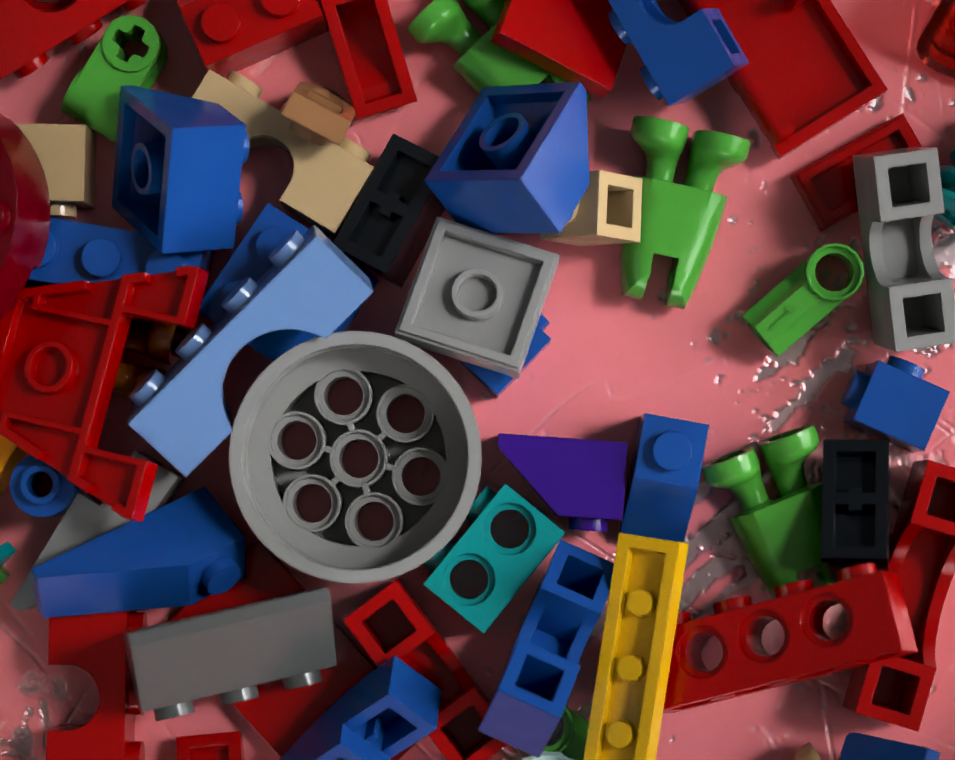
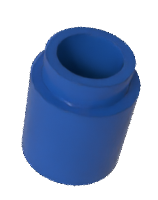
(26, 494)

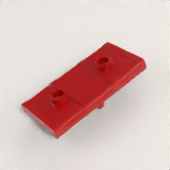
(800, 69)

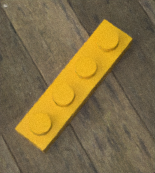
(636, 649)

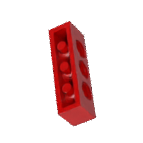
(875, 633)

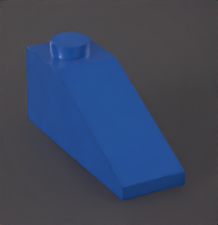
(164, 562)

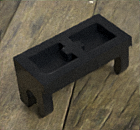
(392, 213)
(855, 504)

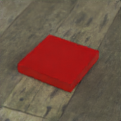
(565, 39)

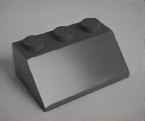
(231, 652)

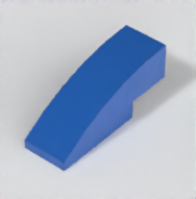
(373, 718)

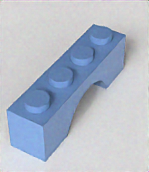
(306, 290)

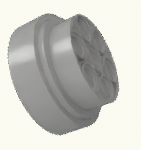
(296, 392)

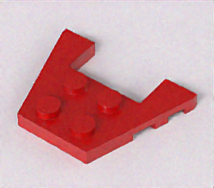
(61, 369)

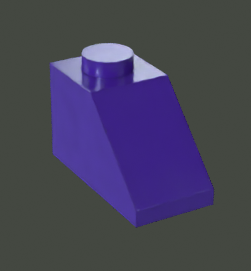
(572, 476)

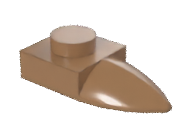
(318, 113)

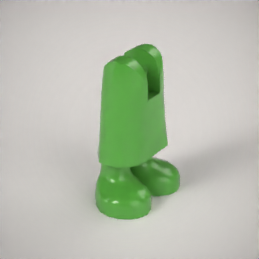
(481, 60)
(677, 217)
(781, 533)

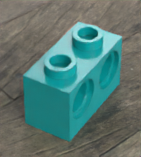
(505, 566)

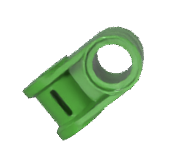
(96, 87)

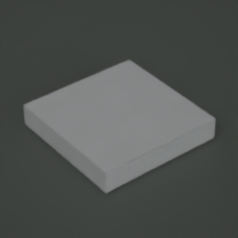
(477, 297)

